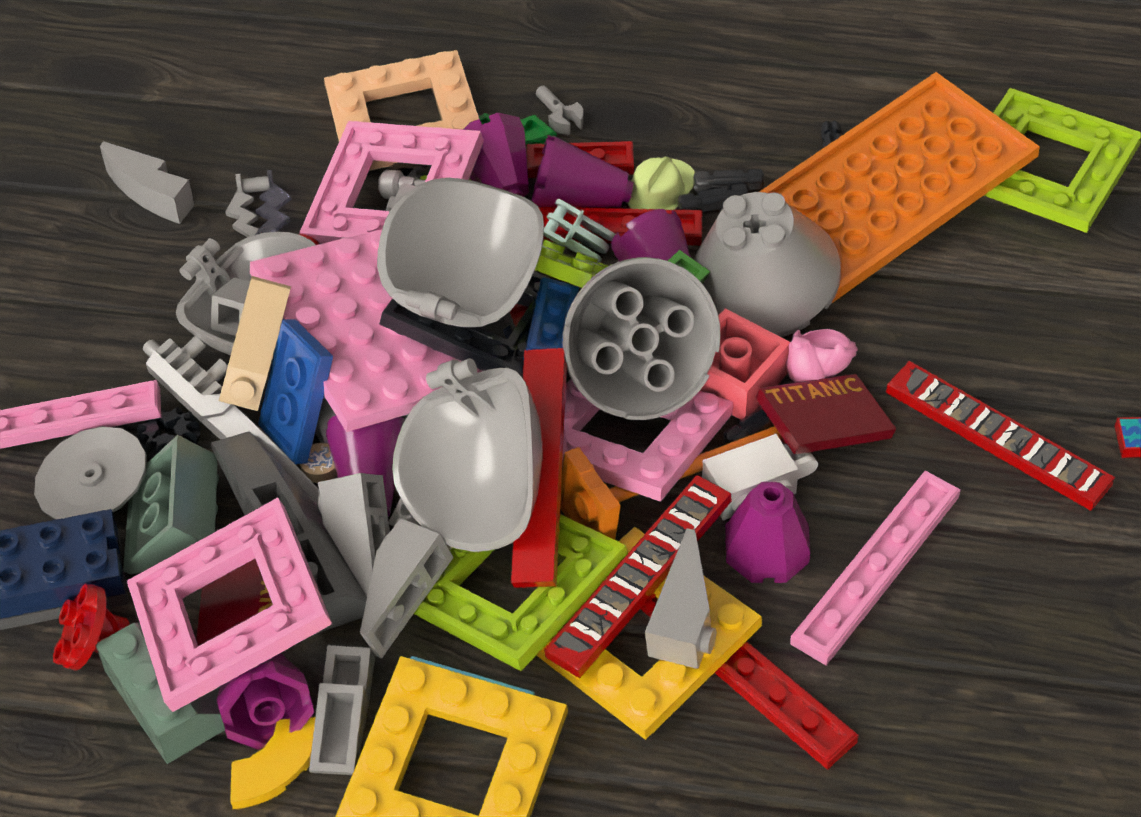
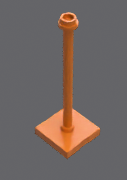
(597, 506)

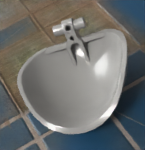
(459, 251)
(211, 275)
(471, 456)

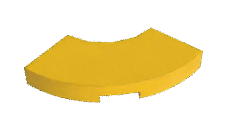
(273, 767)

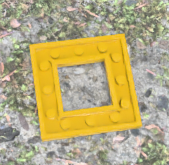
(422, 689)
(651, 699)

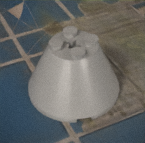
(769, 263)
(641, 338)

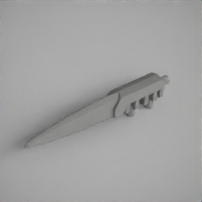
(201, 393)

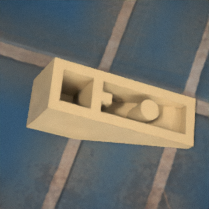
(254, 343)

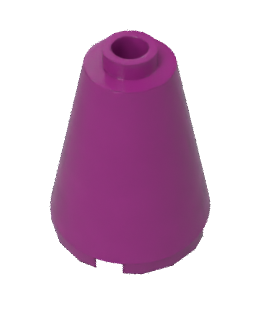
(578, 178)
(652, 236)
(365, 451)

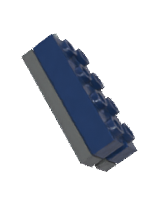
(53, 561)

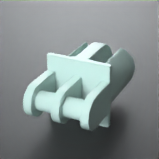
(576, 231)

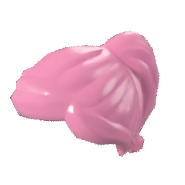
(818, 355)

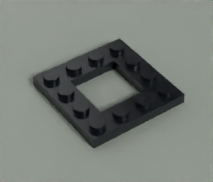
(463, 343)

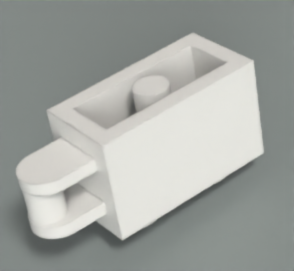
(755, 463)

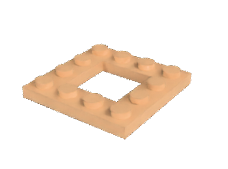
(439, 71)

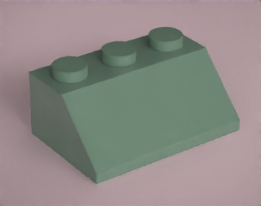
(171, 505)
(133, 675)

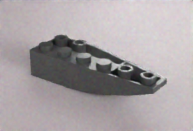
(259, 480)

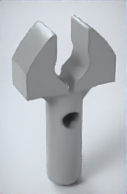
(561, 113)

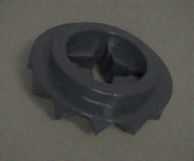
(183, 424)

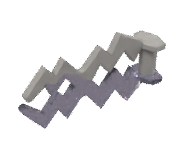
(274, 199)

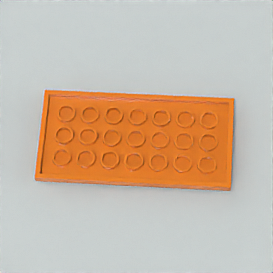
(903, 174)

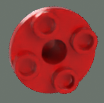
(85, 624)

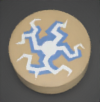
(320, 464)

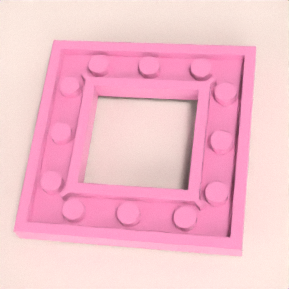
(332, 211)
(667, 456)
(297, 609)

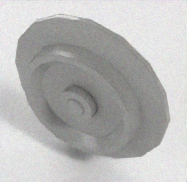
(90, 473)

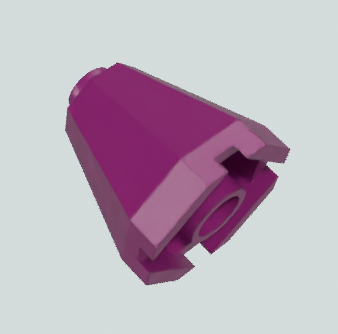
(502, 155)
(768, 535)
(261, 698)

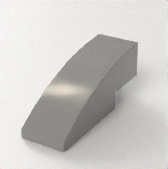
(148, 182)
(342, 710)

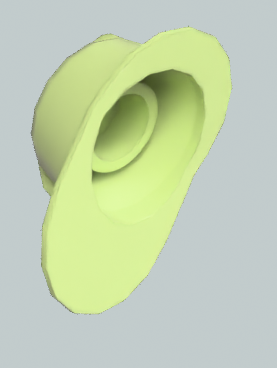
(660, 183)

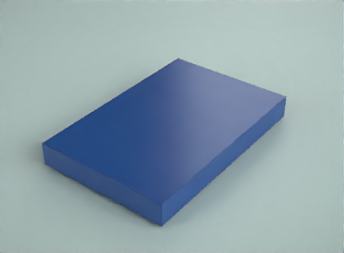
(295, 390)

